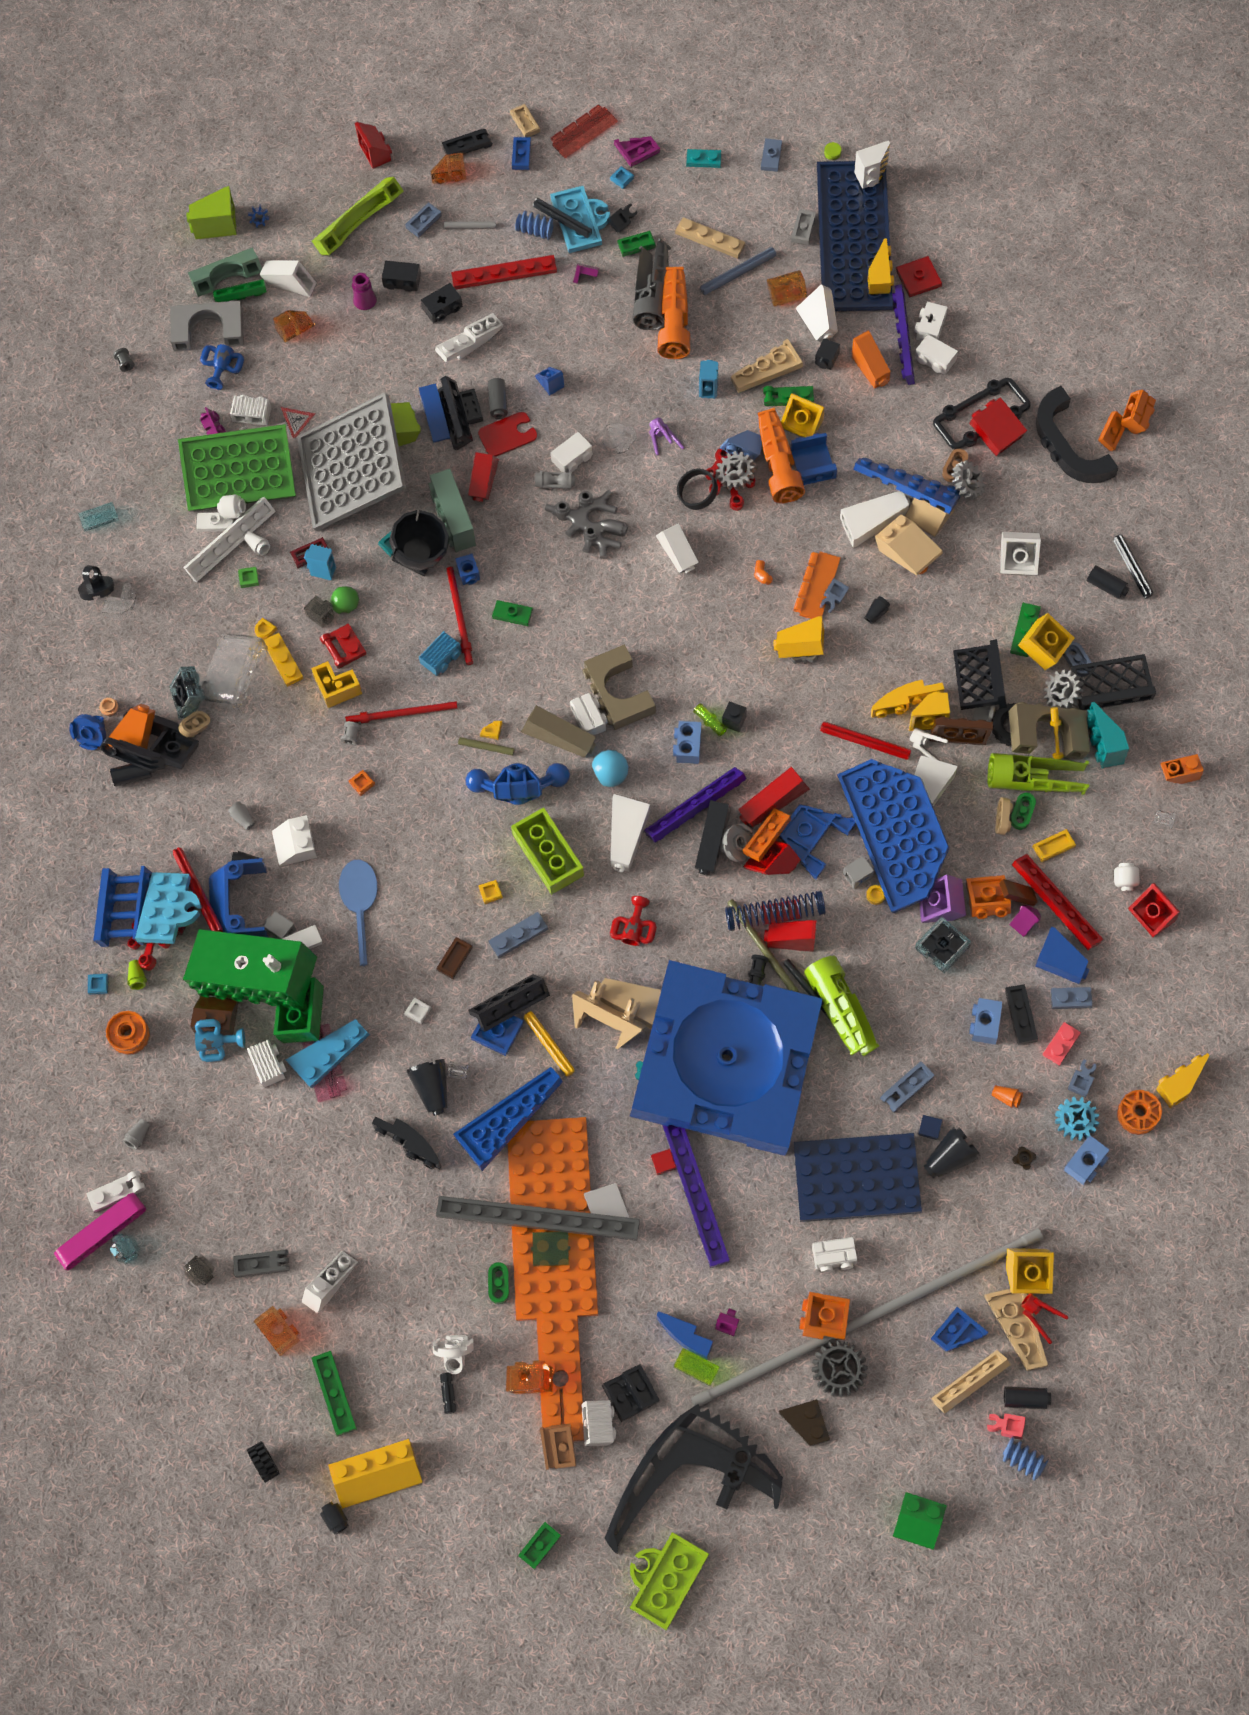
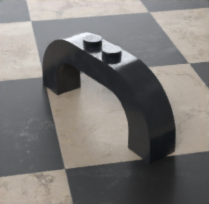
(1060, 451)

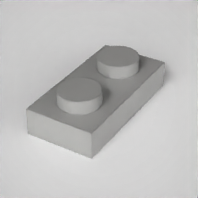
(803, 227)

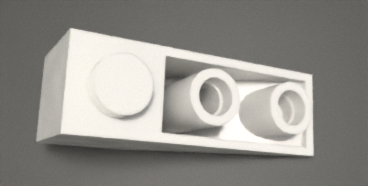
(327, 1283)

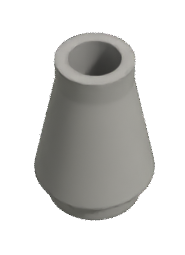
(241, 815)
(136, 1135)

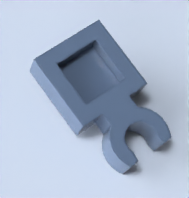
(834, 594)
(1081, 1080)

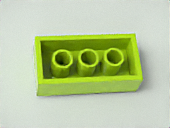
(547, 851)

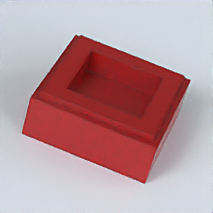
(663, 1162)

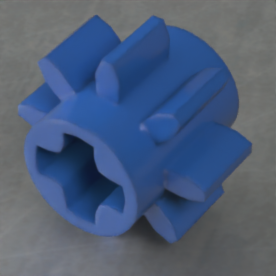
(257, 220)

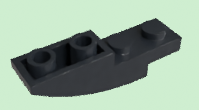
(414, 1144)

